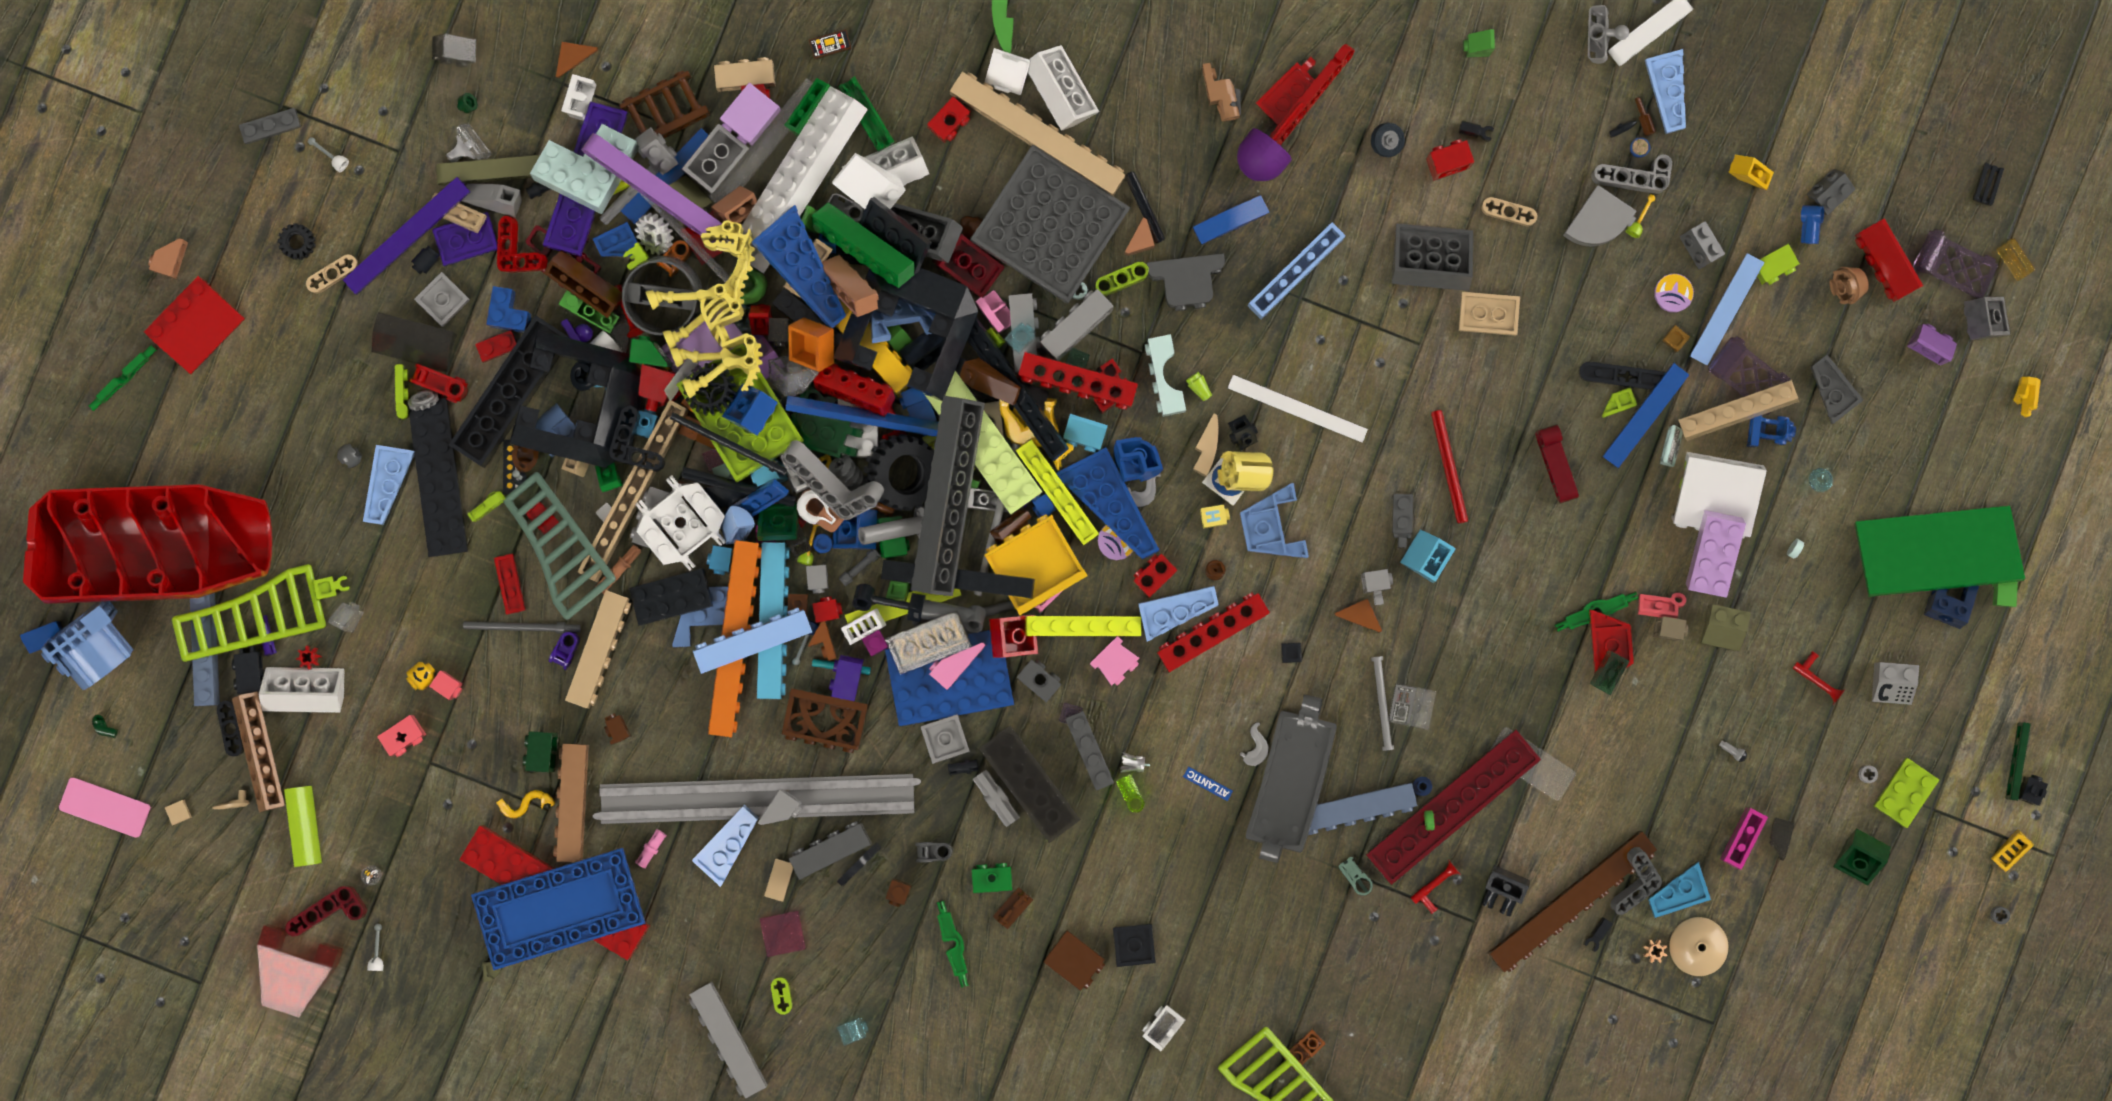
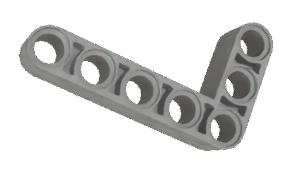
(827, 486)

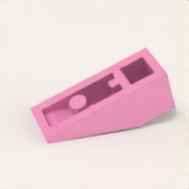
(950, 668)

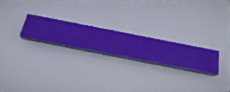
(406, 235)

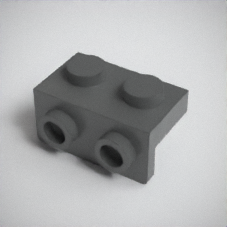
(1831, 190)
(1702, 245)

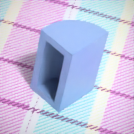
(736, 524)

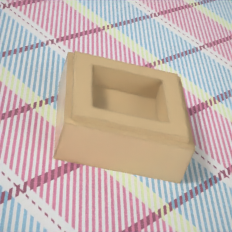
(178, 812)

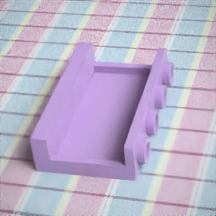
(702, 341)

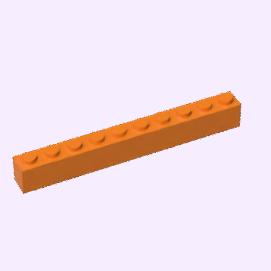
(736, 616)

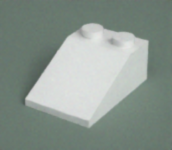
(864, 180)

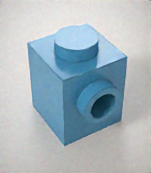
(646, 423)
(720, 560)

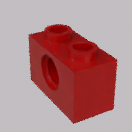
(954, 109)

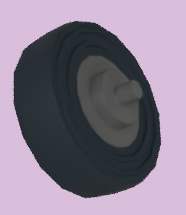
(1387, 140)

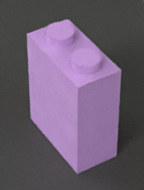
(749, 115)

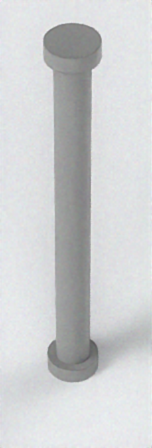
(1382, 703)

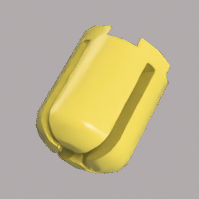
(1245, 471)

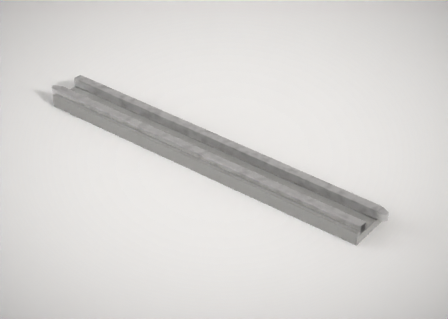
(725, 798)

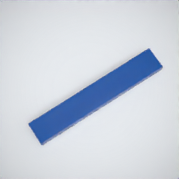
(638, 205)
(1645, 415)

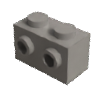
(654, 148)

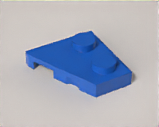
(616, 241)

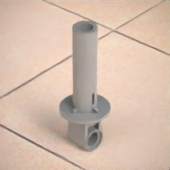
(892, 529)

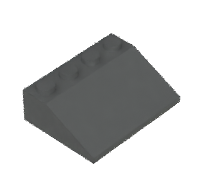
(1433, 257)

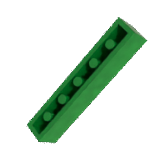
(863, 245)

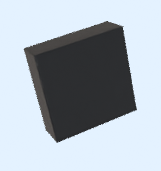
(1291, 652)

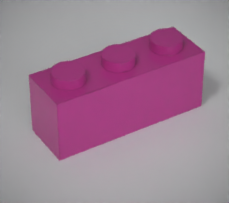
(1743, 838)

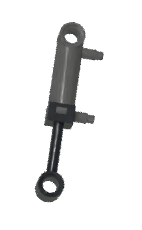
(919, 608)

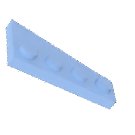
(1170, 611)
(723, 849)

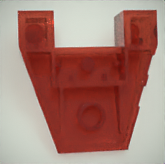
(288, 979)

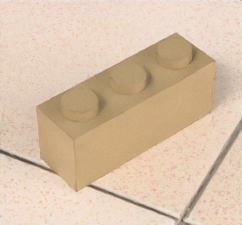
(734, 75)

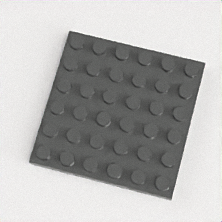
(1050, 224)

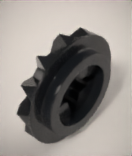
(576, 373)

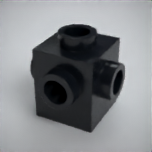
(1245, 435)

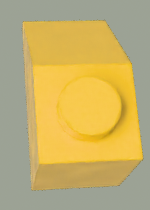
(1751, 171)

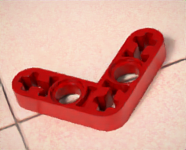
(510, 254)

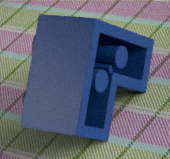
(501, 311)

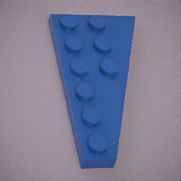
(1102, 490)

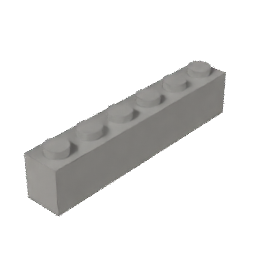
(728, 1040)

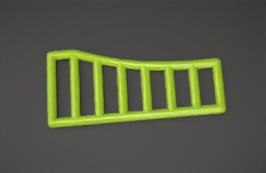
(234, 605)
(1290, 1061)

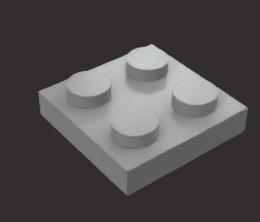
(442, 299)
(945, 739)

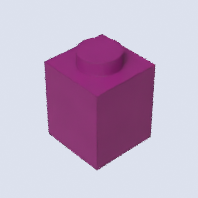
(875, 643)

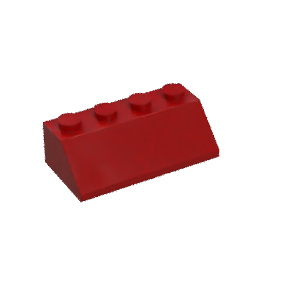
(1888, 260)

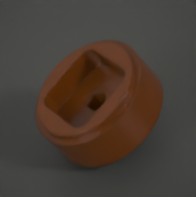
(1215, 570)

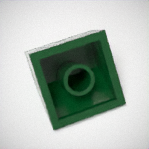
(1862, 857)

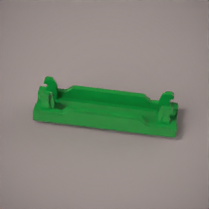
(871, 120)

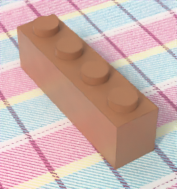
(850, 286)

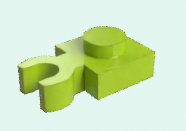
(327, 588)

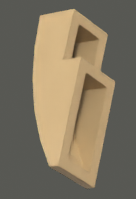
(1207, 446)

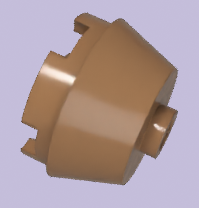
(1849, 284)

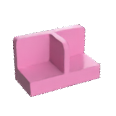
(995, 311)

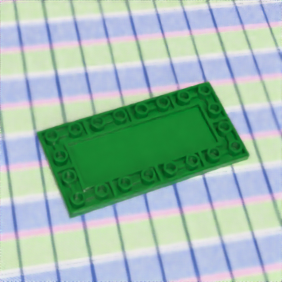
(1939, 551)

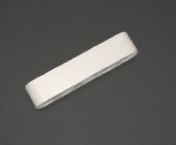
(1649, 31)

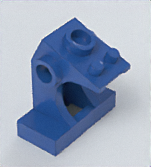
(1784, 430)

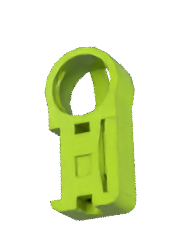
(487, 506)

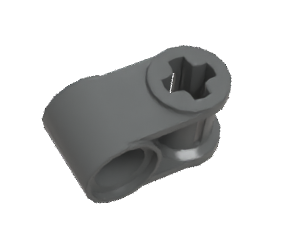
(931, 851)

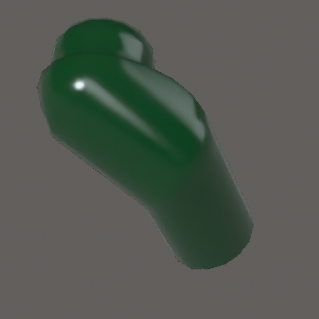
(101, 727)

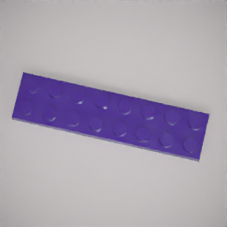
(570, 219)

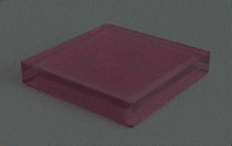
(782, 933)

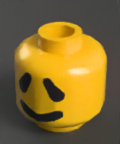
(420, 676)

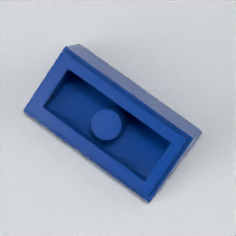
(37, 638)

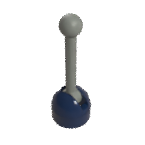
(814, 626)

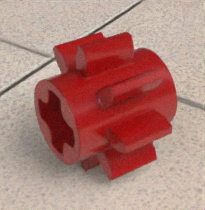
(303, 659)

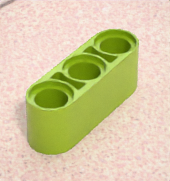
(1128, 271)

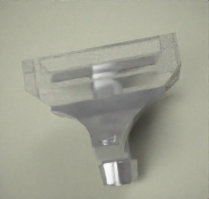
(468, 145)

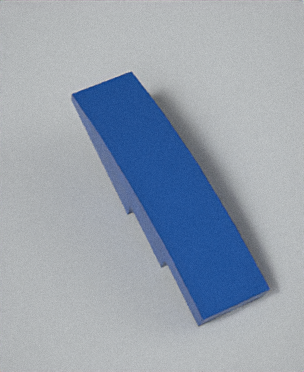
(1230, 220)

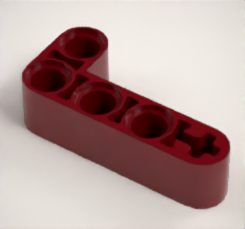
(1556, 463)
(322, 913)

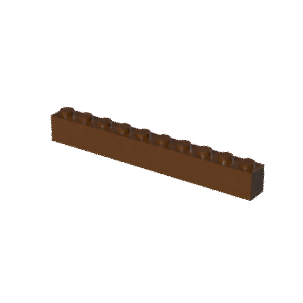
(1568, 904)

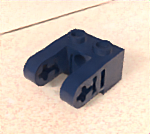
(1951, 610)

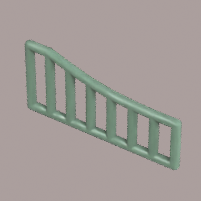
(545, 561)

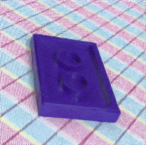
(460, 244)

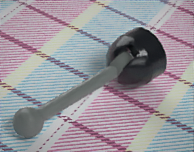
(517, 476)

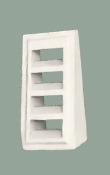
(878, 619)

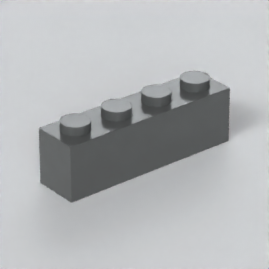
(1089, 750)

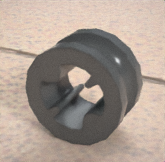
(1997, 910)

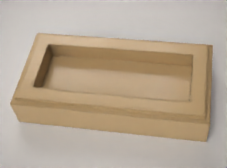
(779, 880)

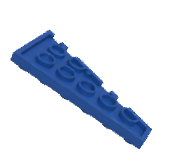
(797, 261)

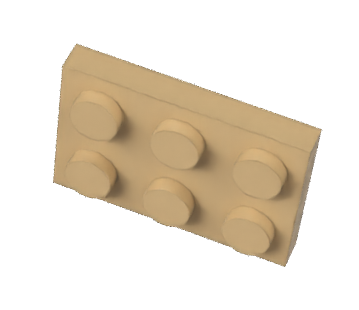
(1489, 313)

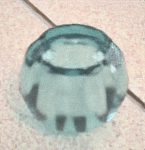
(1826, 475)

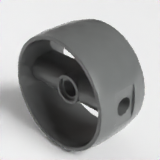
(635, 293)

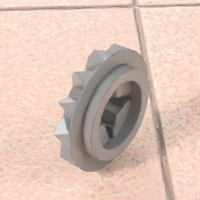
(423, 400)

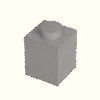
(817, 578)

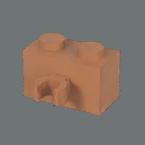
(735, 205)

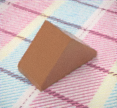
(1141, 240)

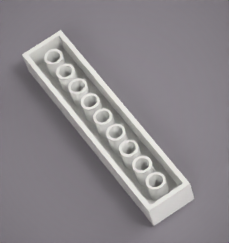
(805, 164)

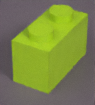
(1777, 263)

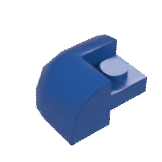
(1137, 459)

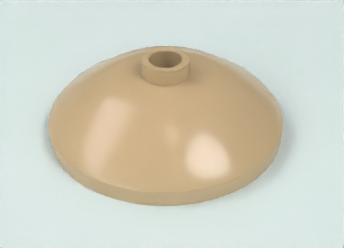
(1685, 943)

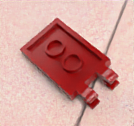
(1286, 91)

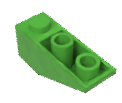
(586, 312)

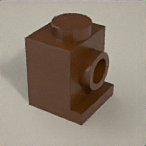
(616, 728)

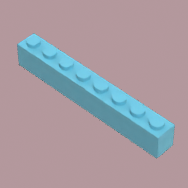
(771, 604)

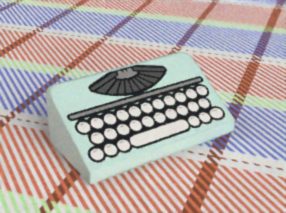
(1671, 446)

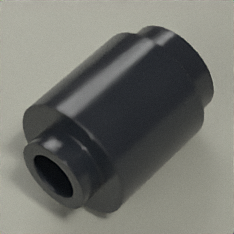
(425, 260)

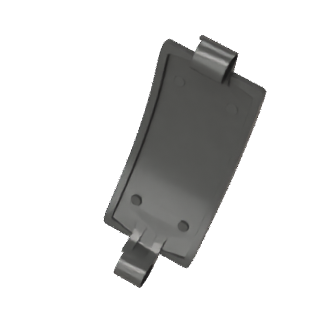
(1292, 780)

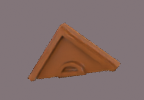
(571, 56)
(1360, 614)

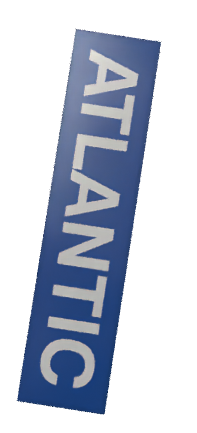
(1208, 784)

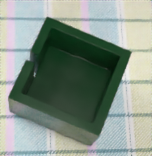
(539, 751)

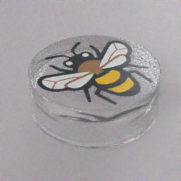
(371, 875)

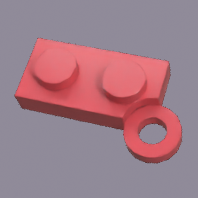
(1660, 606)

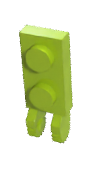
(401, 393)

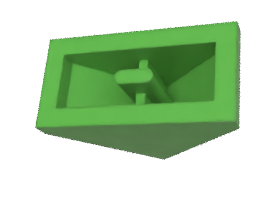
(898, 339)

